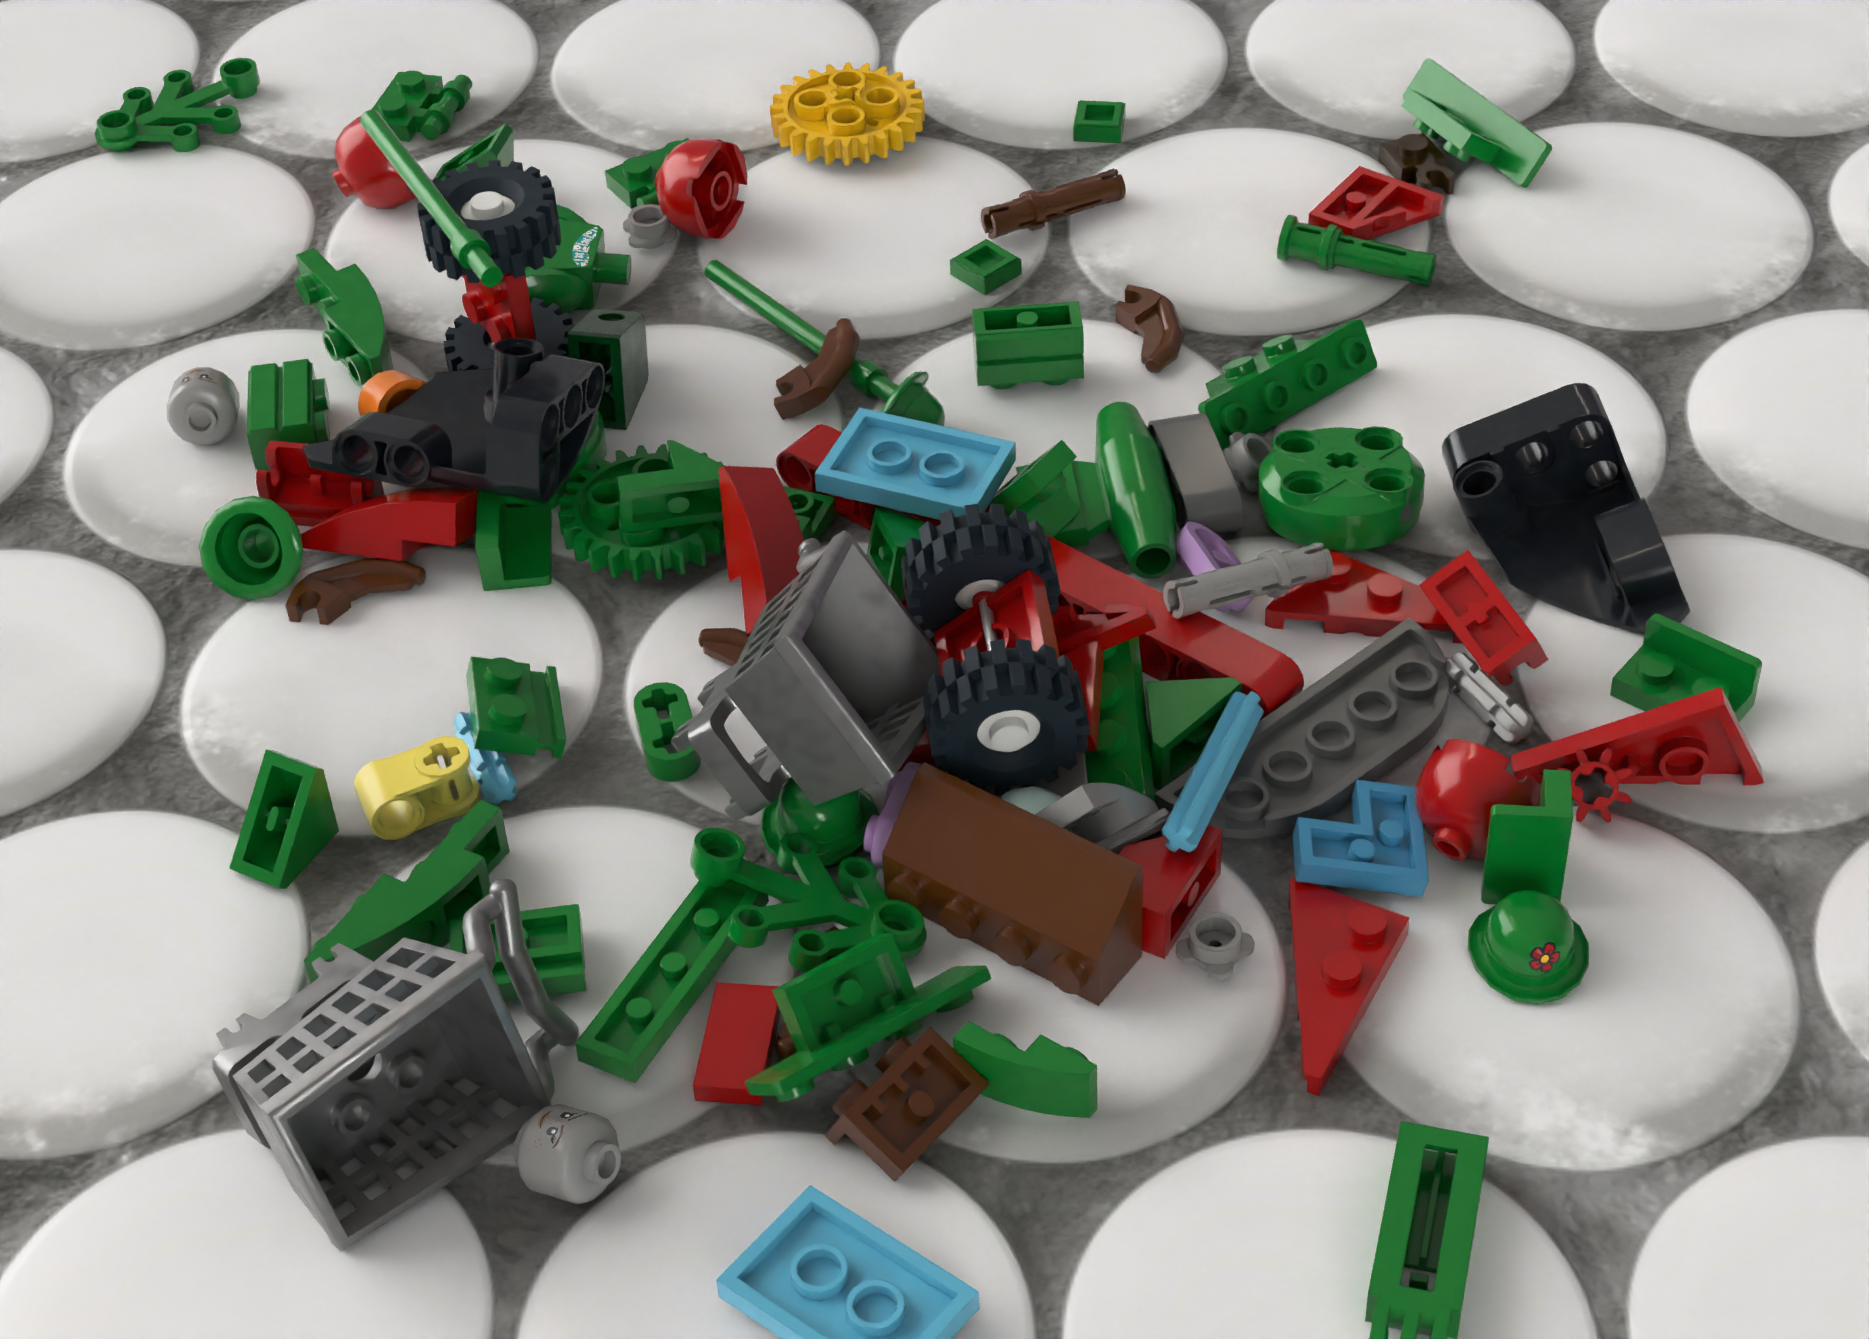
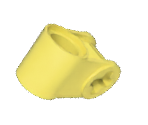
(413, 791)

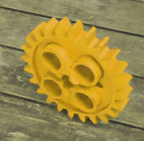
(847, 113)

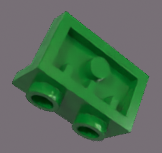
(1684, 663)

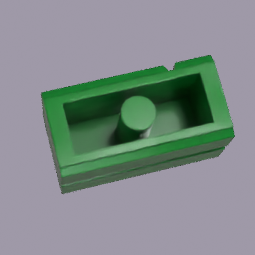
(1028, 344)
(285, 407)

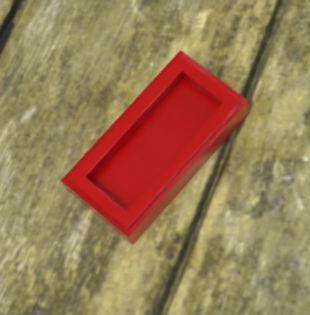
(736, 1042)

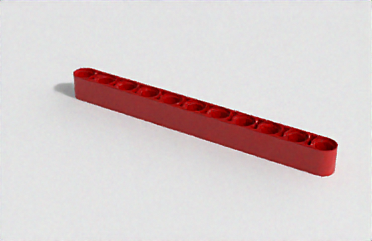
(1173, 651)

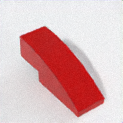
(398, 524)
(759, 535)

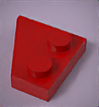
(1375, 205)

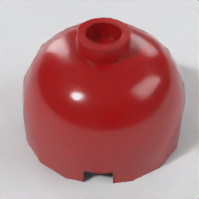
(367, 171)
(701, 187)
(1458, 794)

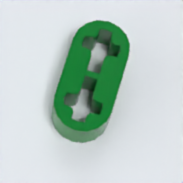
(657, 733)

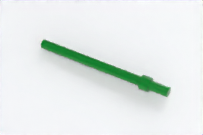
(466, 243)
(863, 375)

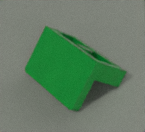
(513, 544)
(1530, 843)

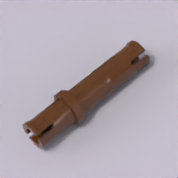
(1037, 208)

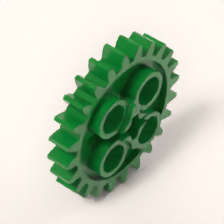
(594, 530)

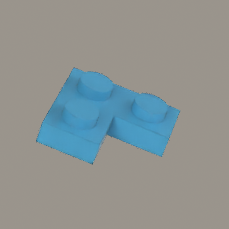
(1375, 853)

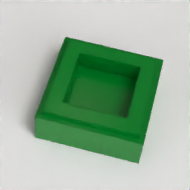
(1099, 121)
(985, 267)

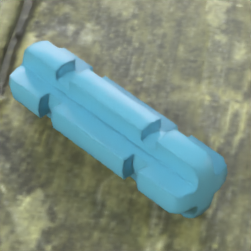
(487, 766)

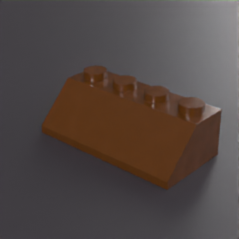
(1016, 884)

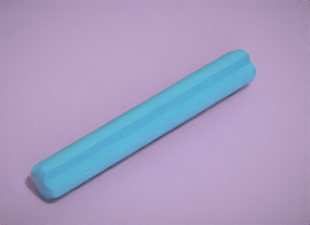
(1212, 772)

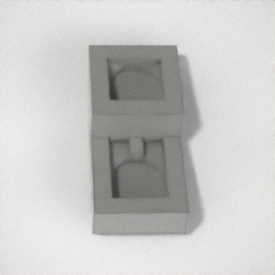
(1098, 810)

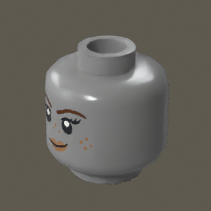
(203, 406)
(567, 1153)

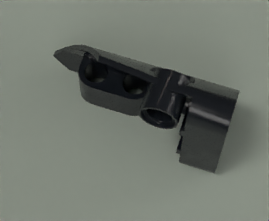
(479, 429)
(1562, 509)

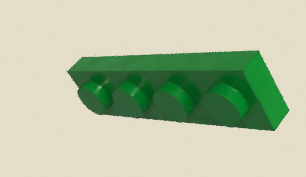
(1123, 730)
(665, 982)

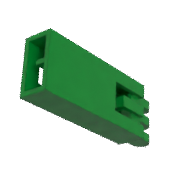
(1429, 1229)

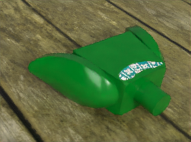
(578, 267)

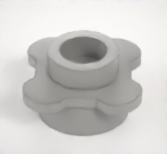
(648, 227)
(1245, 458)
(1215, 944)

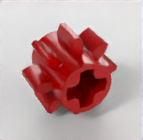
(1610, 777)

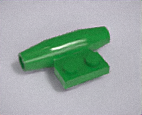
(1124, 493)

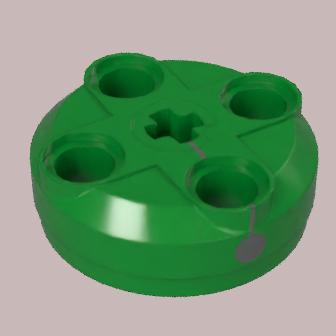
(1341, 487)

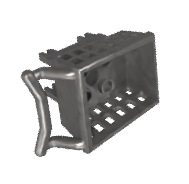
(825, 683)
(378, 1047)

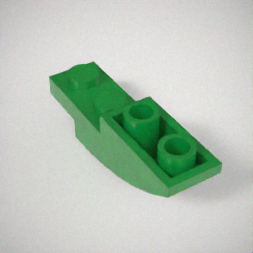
(350, 312)
(434, 893)

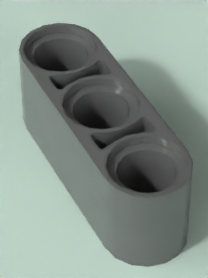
(1198, 473)

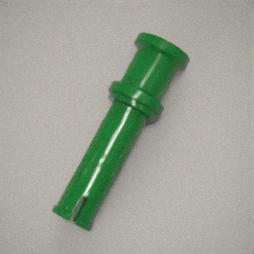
(1333, 248)

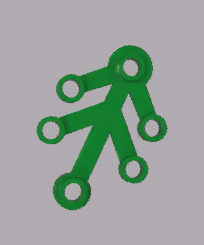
(178, 104)
(818, 900)

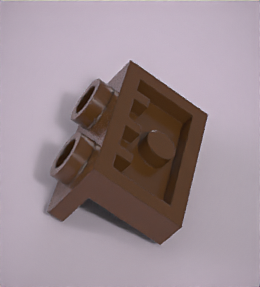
(909, 1104)

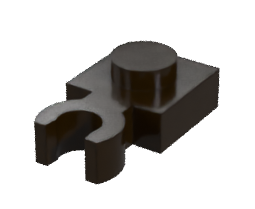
(1417, 161)

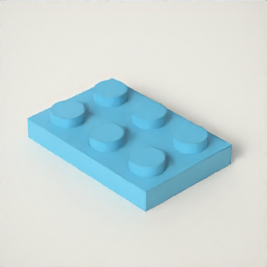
(914, 465)
(842, 1278)

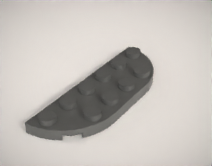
(1336, 731)

